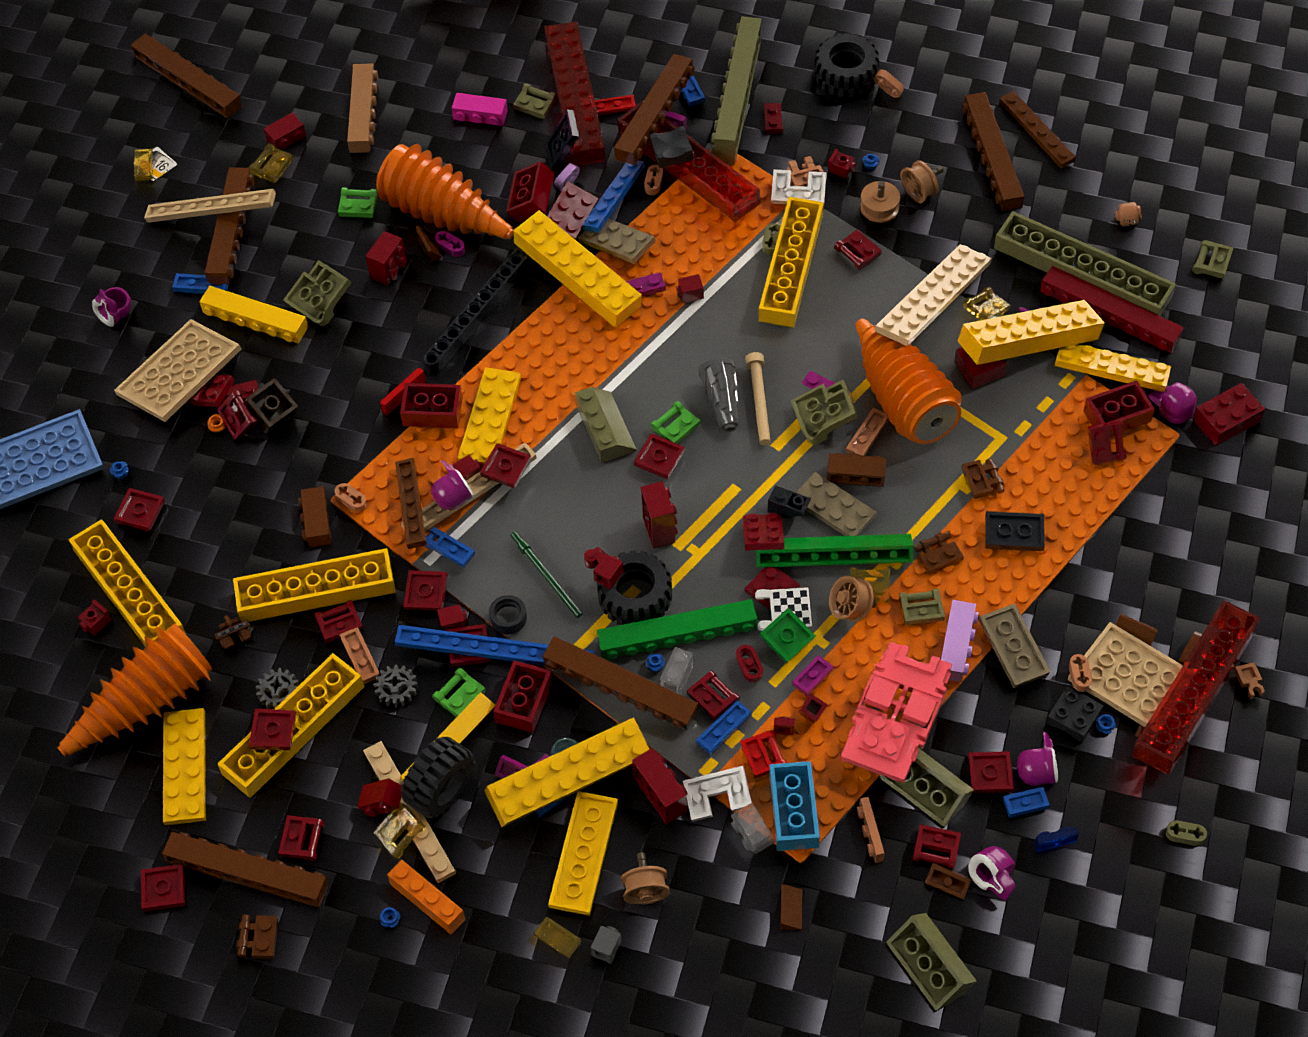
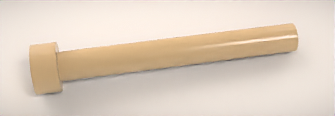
(755, 362)

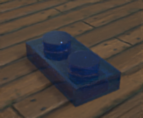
(1056, 839)

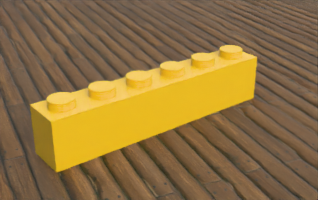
(254, 314)

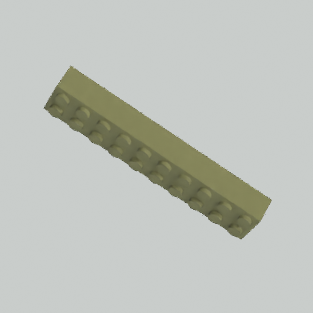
(736, 90)
(1047, 247)

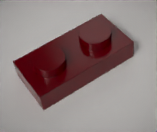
(773, 118)

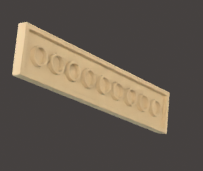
(933, 295)

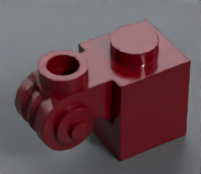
(607, 567)

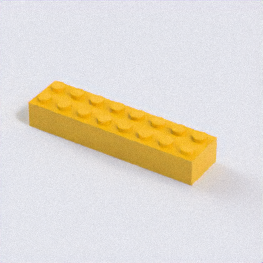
(791, 262)
(577, 268)
(1030, 332)
(123, 581)
(314, 585)
(315, 705)
(566, 772)

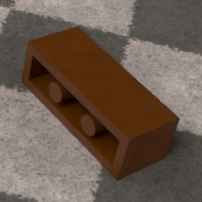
(856, 469)
(315, 517)

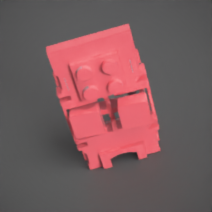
(881, 742)

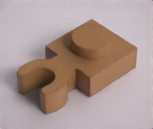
(1249, 677)

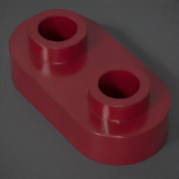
(750, 664)

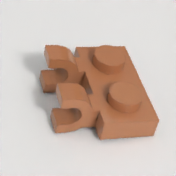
(800, 177)

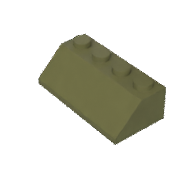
(604, 423)
(933, 789)
(930, 961)

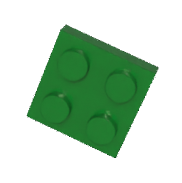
(787, 635)

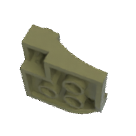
(318, 293)
(824, 410)

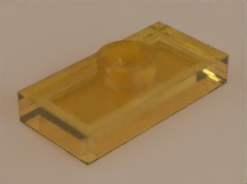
(143, 164)
(557, 937)

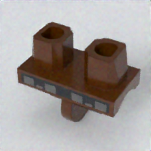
(240, 629)

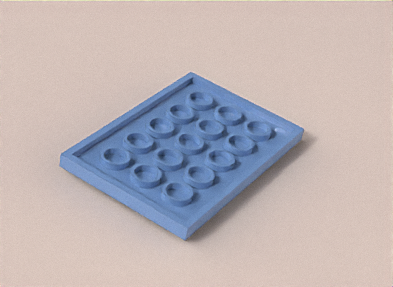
(46, 458)

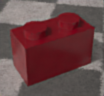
(285, 131)
(380, 797)

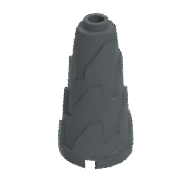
(720, 385)

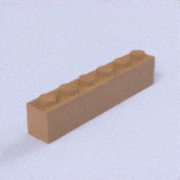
(361, 108)

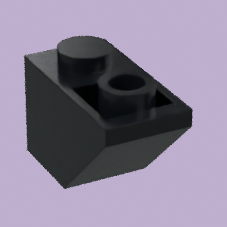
(787, 503)

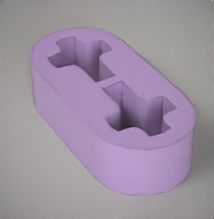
(568, 174)

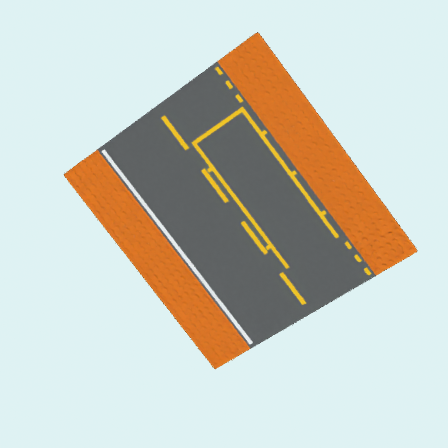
(574, 503)

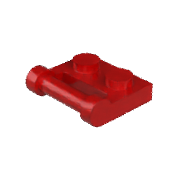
(756, 753)

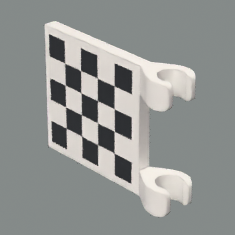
(780, 599)

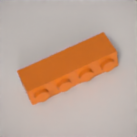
(426, 897)

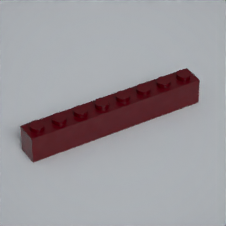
(1113, 309)

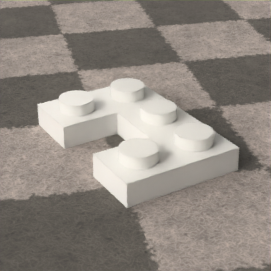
(782, 190)
(727, 781)

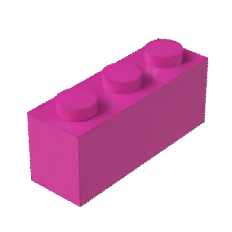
(479, 109)

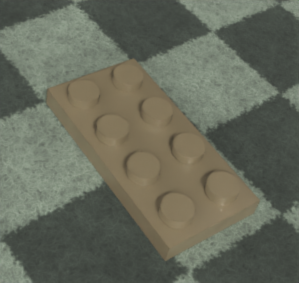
(619, 241)
(836, 506)
(1014, 645)

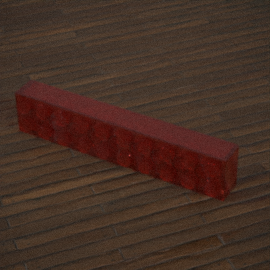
(575, 90)
(707, 175)
(1195, 687)

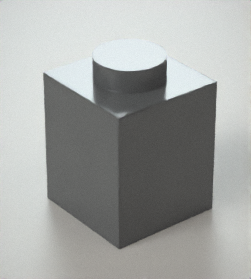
(606, 943)

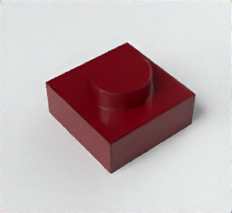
(784, 725)

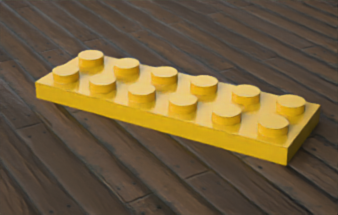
(1113, 366)
(490, 413)
(184, 766)
(583, 853)

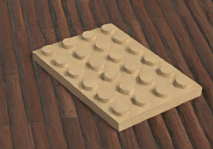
(177, 370)
(1129, 673)

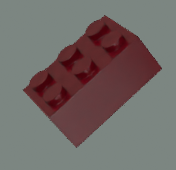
(529, 192)
(1122, 403)
(431, 405)
(1228, 414)
(658, 514)
(523, 696)
(660, 785)

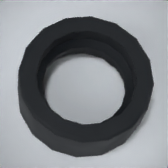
(507, 601)

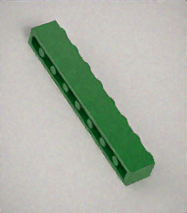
(839, 551)
(677, 629)

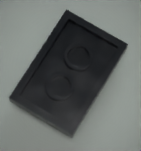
(562, 140)
(1014, 531)

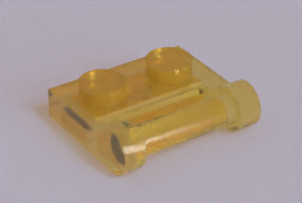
(275, 166)
(993, 307)
(880, 589)
(395, 825)

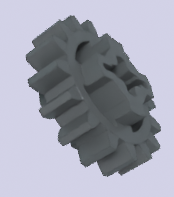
(275, 683)
(387, 685)

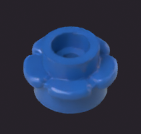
(870, 161)
(121, 473)
(655, 667)
(1107, 719)
(389, 912)

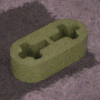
(769, 238)
(1186, 833)

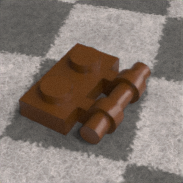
(977, 480)
(941, 557)
(264, 936)

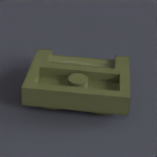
(534, 105)
(1219, 259)
(922, 611)

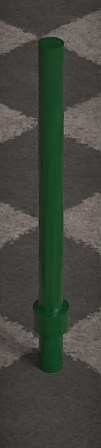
(525, 548)

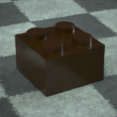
(270, 405)

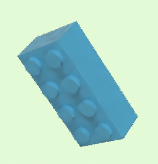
(794, 806)

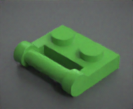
(357, 207)
(679, 427)
(462, 696)

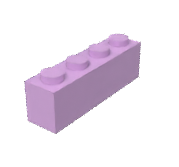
(957, 638)

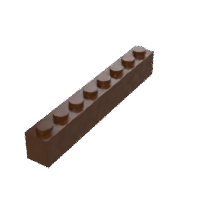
(186, 75)
(654, 109)
(993, 151)
(228, 231)
(620, 682)
(246, 869)

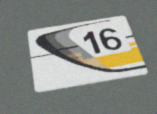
(161, 163)

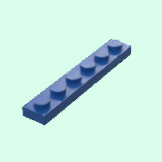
(612, 197)

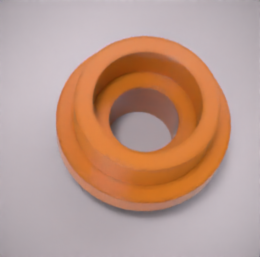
(216, 419)

